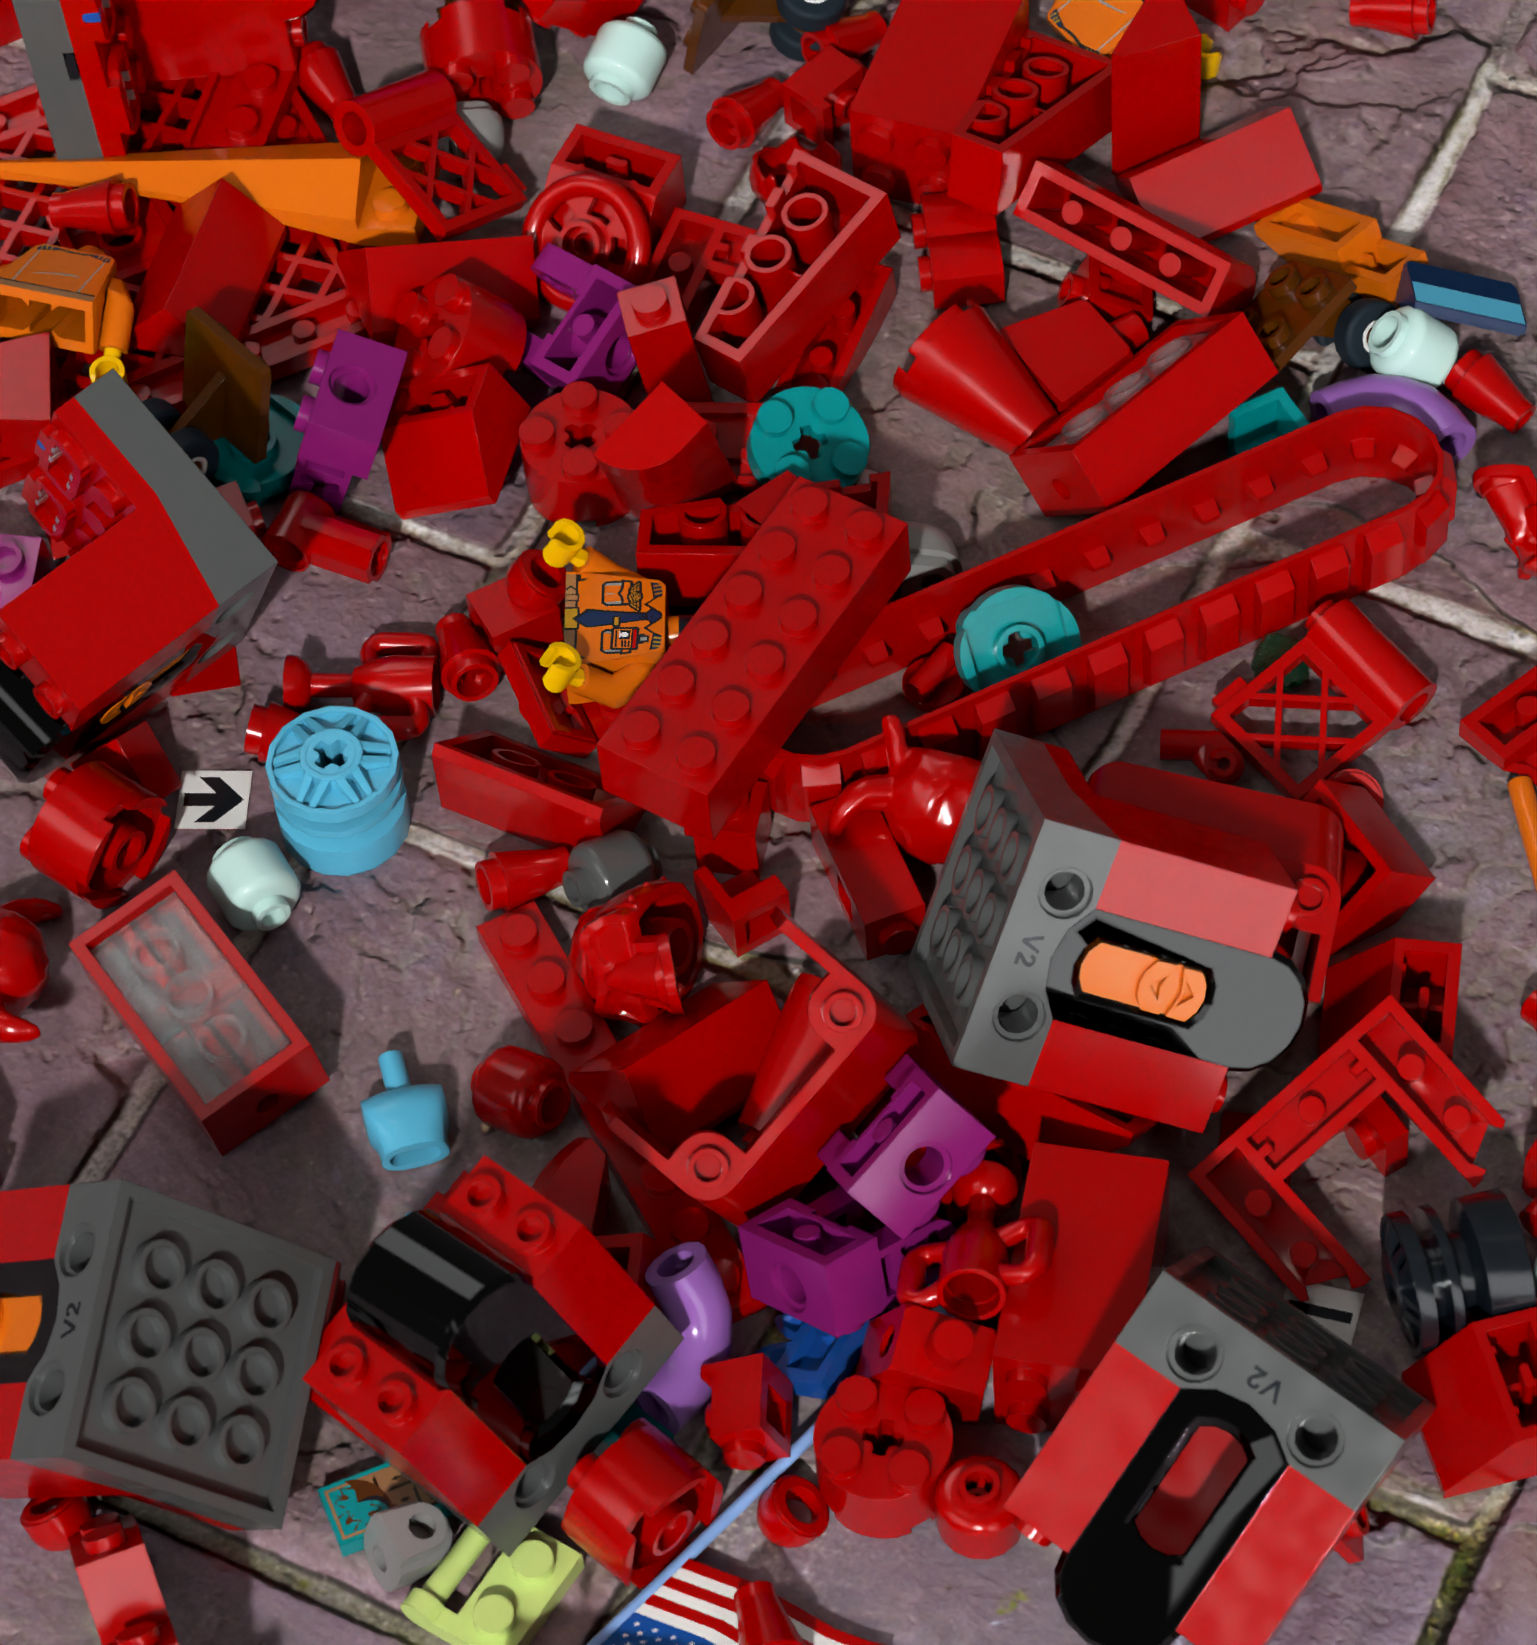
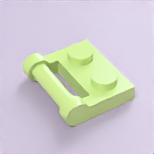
(510, 1599)

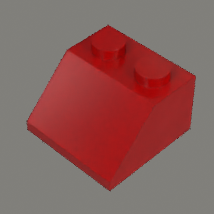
(1379, 865)

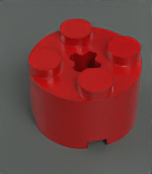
(486, 54)
(457, 327)
(558, 455)
(96, 832)
(882, 1455)
(639, 1503)

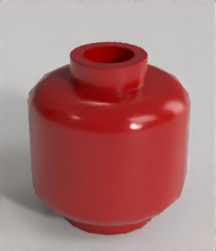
(520, 1092)
(972, 1509)

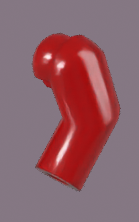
(1206, 750)

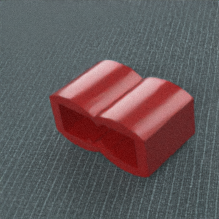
(960, 251)

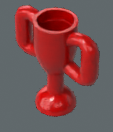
(397, 685)
(976, 1258)

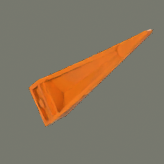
(299, 185)

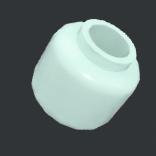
(624, 61)
(1413, 346)
(253, 882)

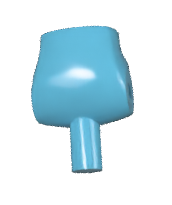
(407, 1121)

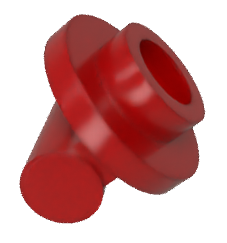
(933, 680)

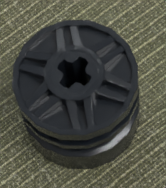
(1443, 1274)

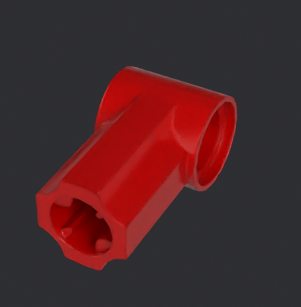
(312, 534)

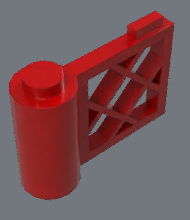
(409, 121)
(1358, 665)

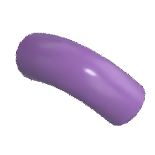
(1404, 394)
(699, 1308)

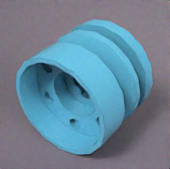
(338, 790)

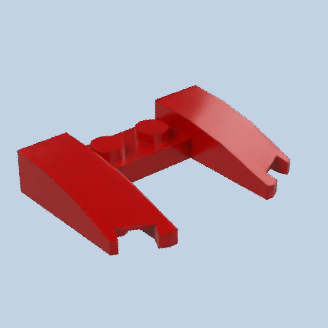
(707, 250)
(1374, 1057)

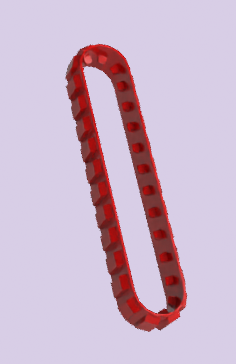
(1086, 554)

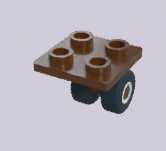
(787, 18)
(1314, 303)
(224, 396)

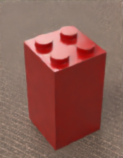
(922, 87)
(1105, 1259)

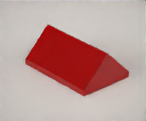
(1155, 84)
(1227, 176)
(209, 258)
(387, 273)
(527, 791)
(687, 1067)

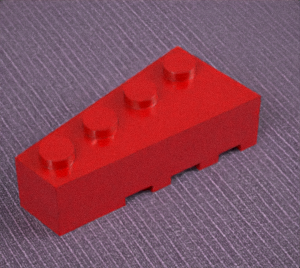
(1041, 107)
(794, 274)
(698, 541)

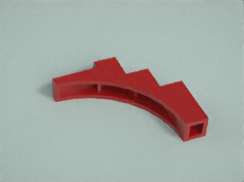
(120, 1582)

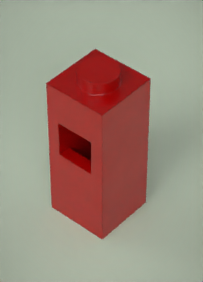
(664, 339)
(869, 881)

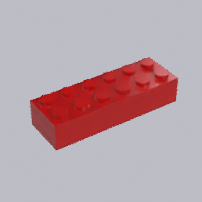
(754, 658)

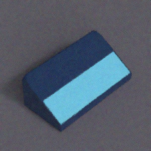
(1461, 298)

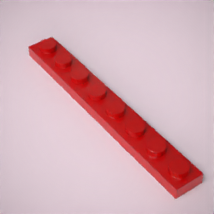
(572, 1033)

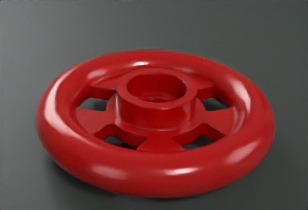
(580, 194)

